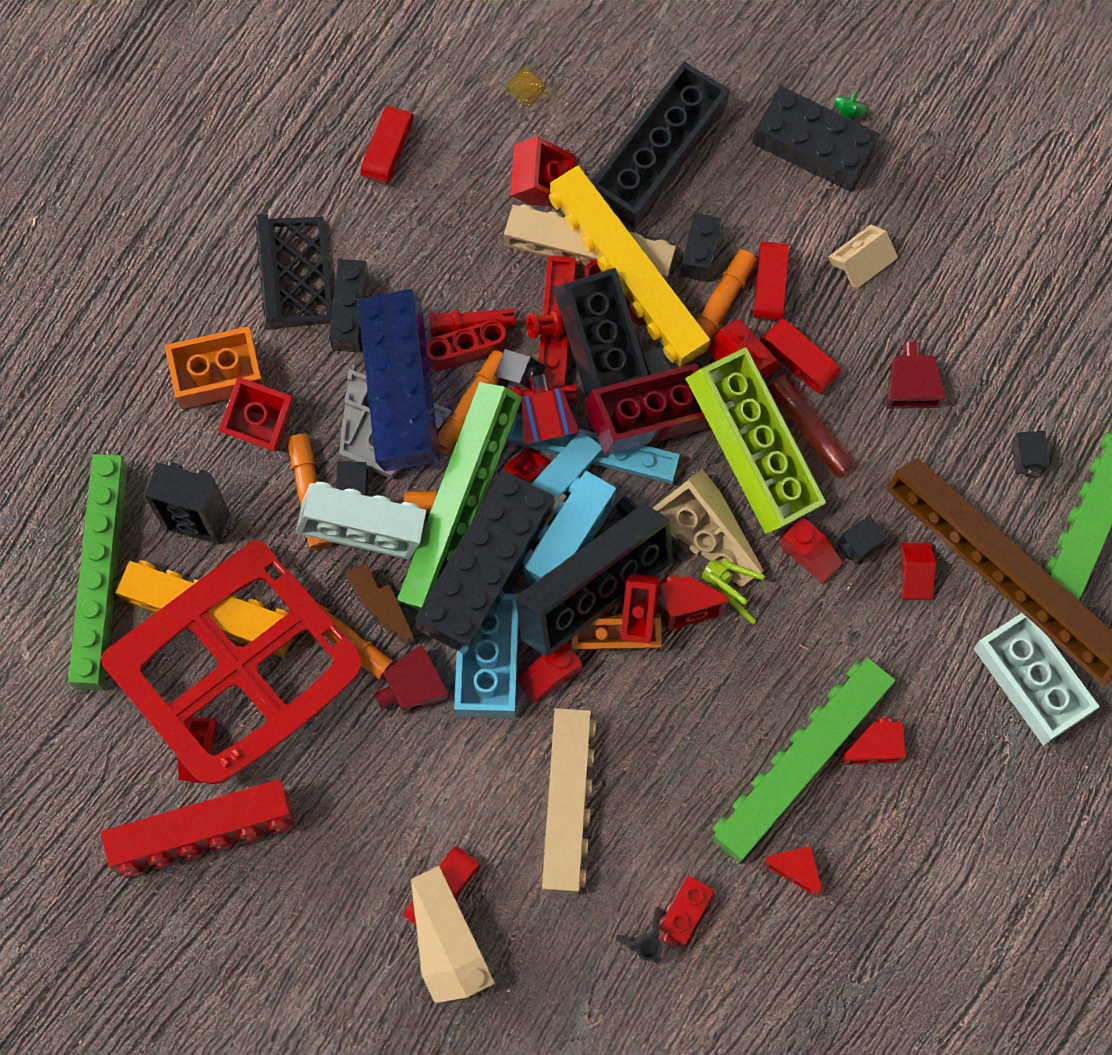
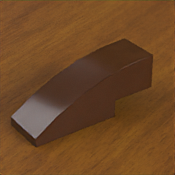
(379, 603)

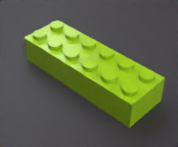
(755, 440)

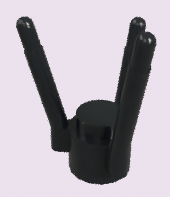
(648, 944)

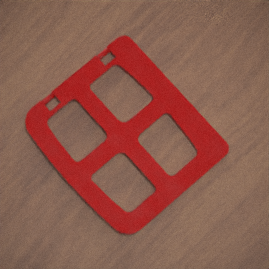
(235, 664)

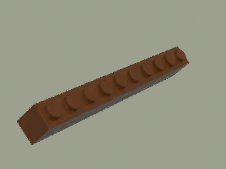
(1005, 567)

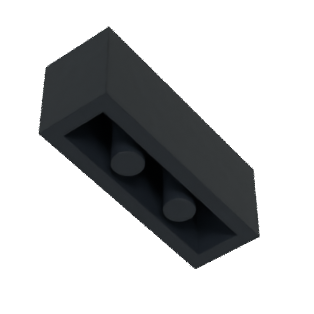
(345, 324)

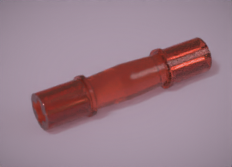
(810, 426)

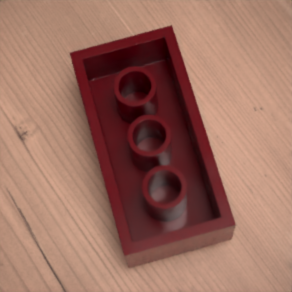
(645, 410)

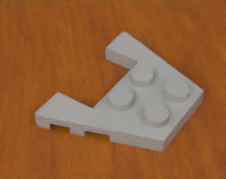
(356, 432)

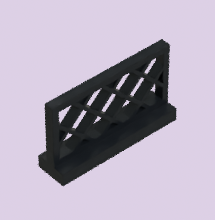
(269, 271)

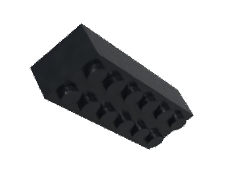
(660, 143)
(485, 563)
(593, 579)

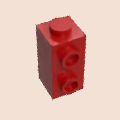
(684, 912)

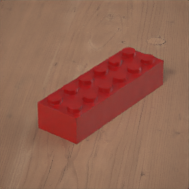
(198, 828)

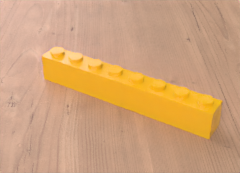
(640, 280)

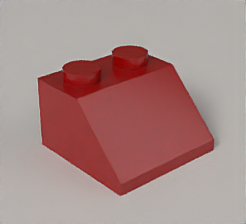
(535, 167)
(738, 336)
(257, 414)
(688, 602)

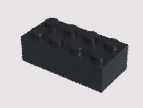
(815, 138)
(600, 330)
(187, 502)

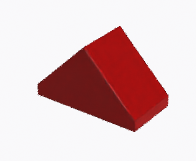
(527, 465)
(917, 570)
(796, 867)

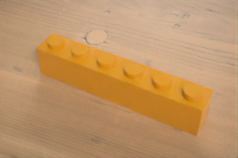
(236, 618)

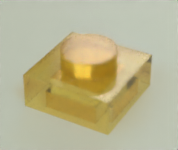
(524, 86)

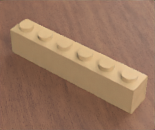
(550, 235)
(566, 802)

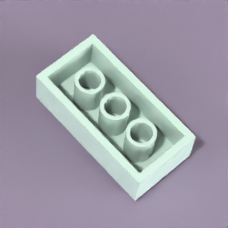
(360, 520)
(1035, 678)

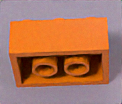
(208, 366)

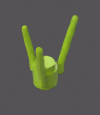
(718, 577)

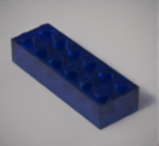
(398, 380)

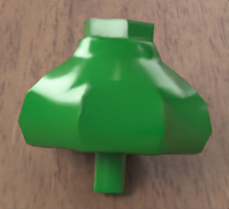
(850, 106)

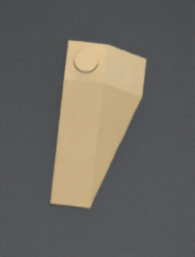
(707, 525)
(446, 946)

